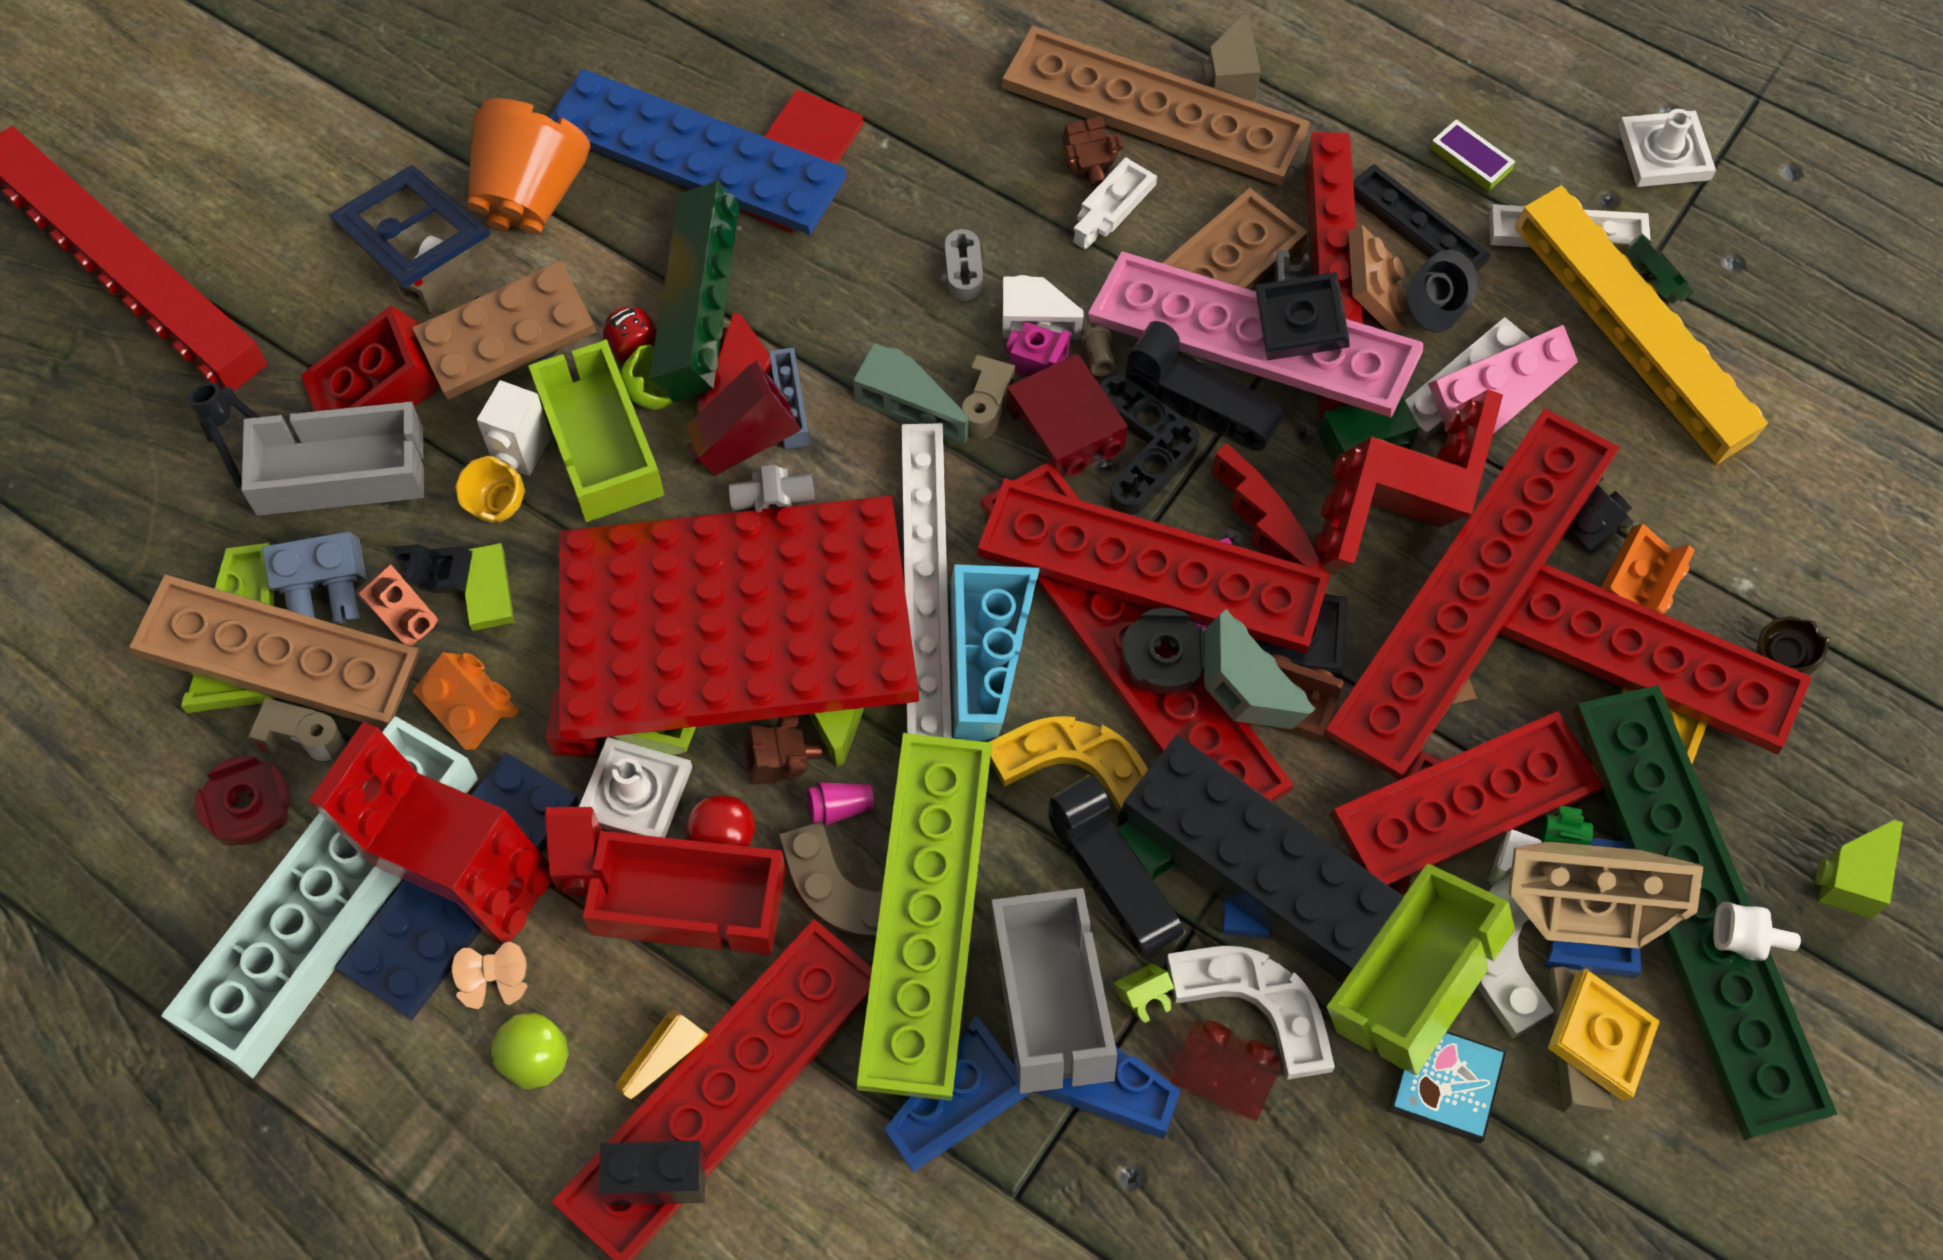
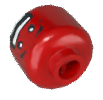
(628, 330)

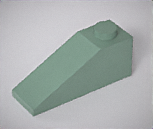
(903, 390)

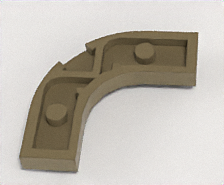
(824, 888)

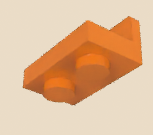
(1648, 569)
(464, 698)

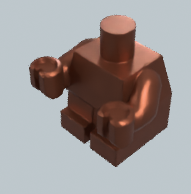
(1090, 149)
(778, 752)

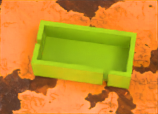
(597, 431)
(1421, 968)

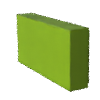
(488, 589)

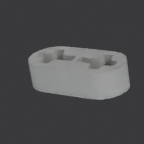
(957, 265)

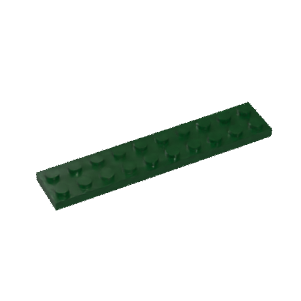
(1735, 1000)

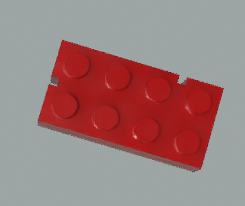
(685, 892)

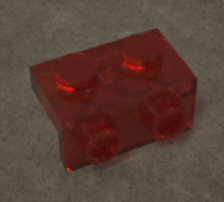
(1227, 1068)

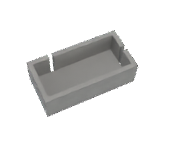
(341, 459)
(1053, 992)

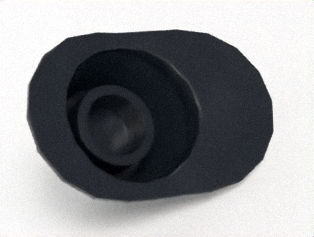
(1442, 290)

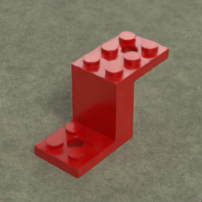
(1407, 481)
(432, 834)

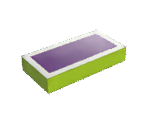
(1472, 155)

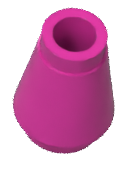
(838, 801)

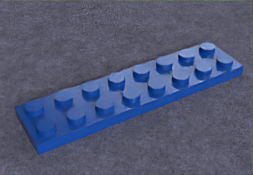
(700, 150)

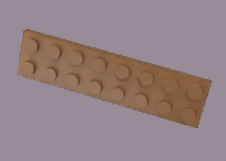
(1156, 105)

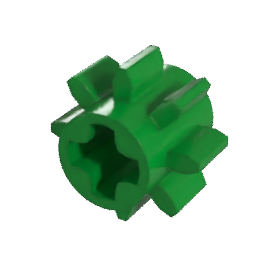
(1566, 827)

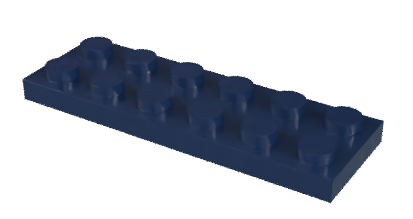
(418, 932)

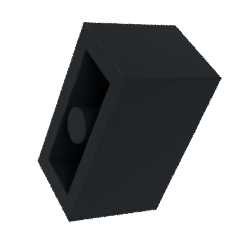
(652, 1173)

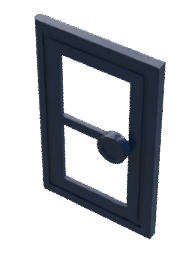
(376, 242)

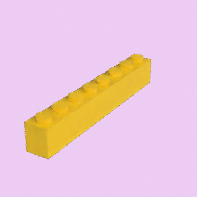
(1640, 325)

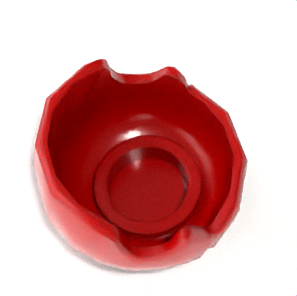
(721, 821)

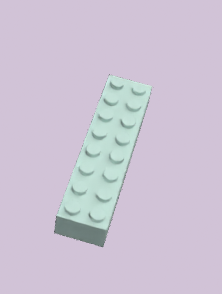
(297, 928)

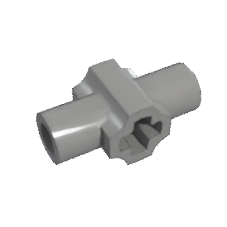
(771, 489)

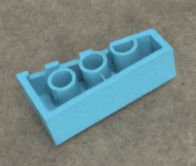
(985, 640)

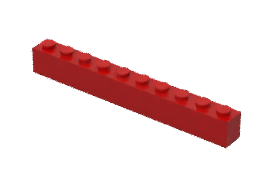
(126, 265)

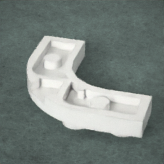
(1506, 983)
(1272, 988)

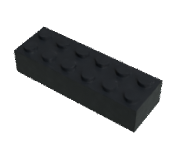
(1260, 858)

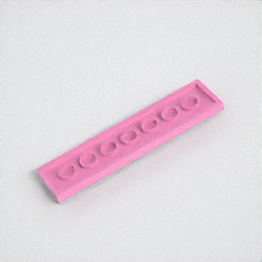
(1225, 327)

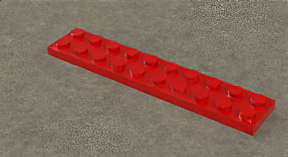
(1471, 594)
(1193, 714)

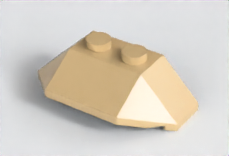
(1602, 892)

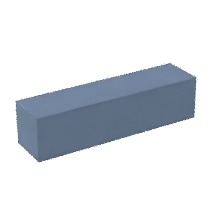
(787, 380)

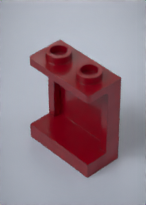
(1068, 415)

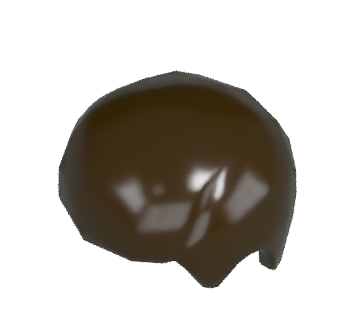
(1794, 644)

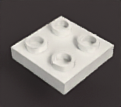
(1666, 148)
(636, 788)

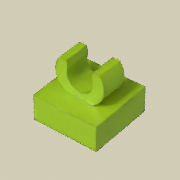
(1143, 986)

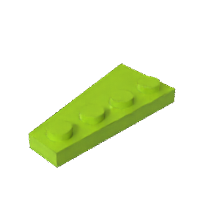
(243, 575)

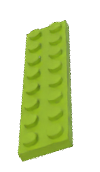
(925, 918)

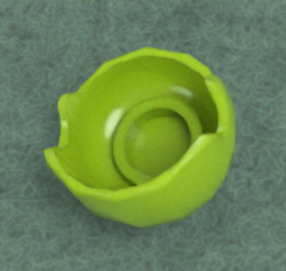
(636, 379)
(529, 1050)

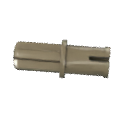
(1097, 342)

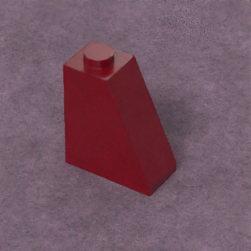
(741, 421)

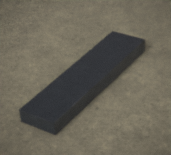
(1413, 217)

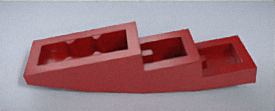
(1258, 504)

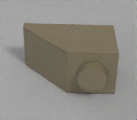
(1234, 62)

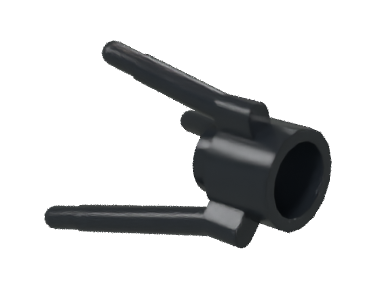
(212, 410)

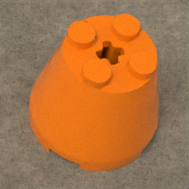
(521, 164)

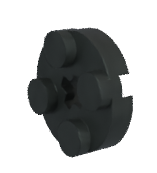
(1152, 671)

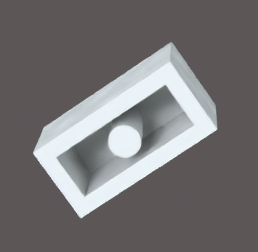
(514, 427)

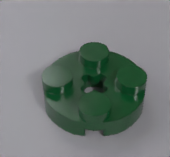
(1667, 278)

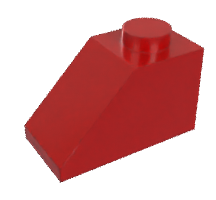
(572, 847)

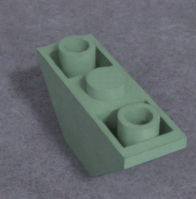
(1248, 679)

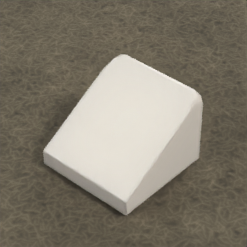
(1503, 860)

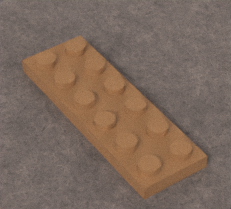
(274, 651)

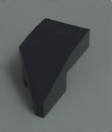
(436, 569)

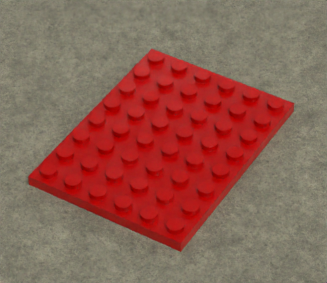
(732, 618)

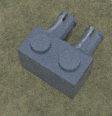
(317, 562)

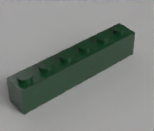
(695, 292)

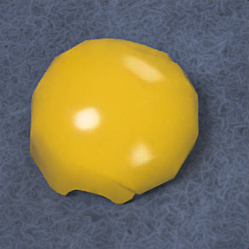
(490, 489)

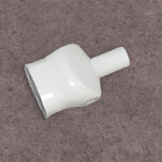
(1750, 932)

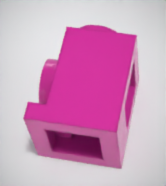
(1036, 348)

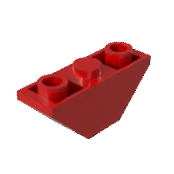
(737, 350)

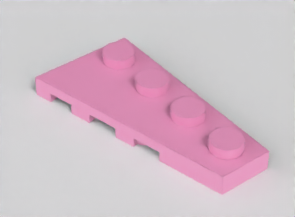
(1516, 372)

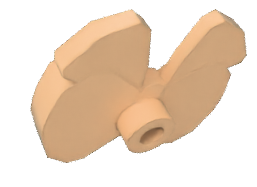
(473, 971)

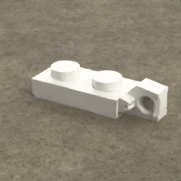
(1112, 201)

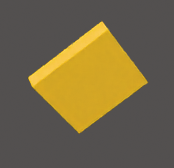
(1604, 1035)

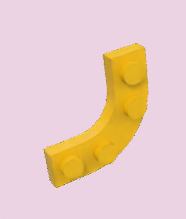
(1070, 743)

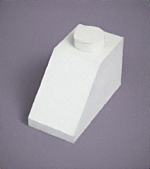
(1040, 304)

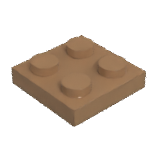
(1377, 279)

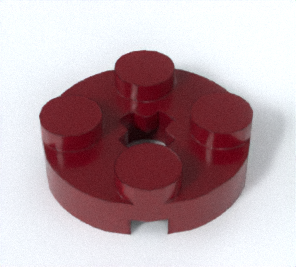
(260, 817)

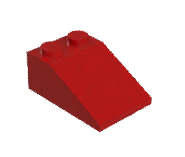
(373, 367)

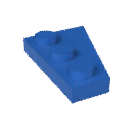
(981, 1091)

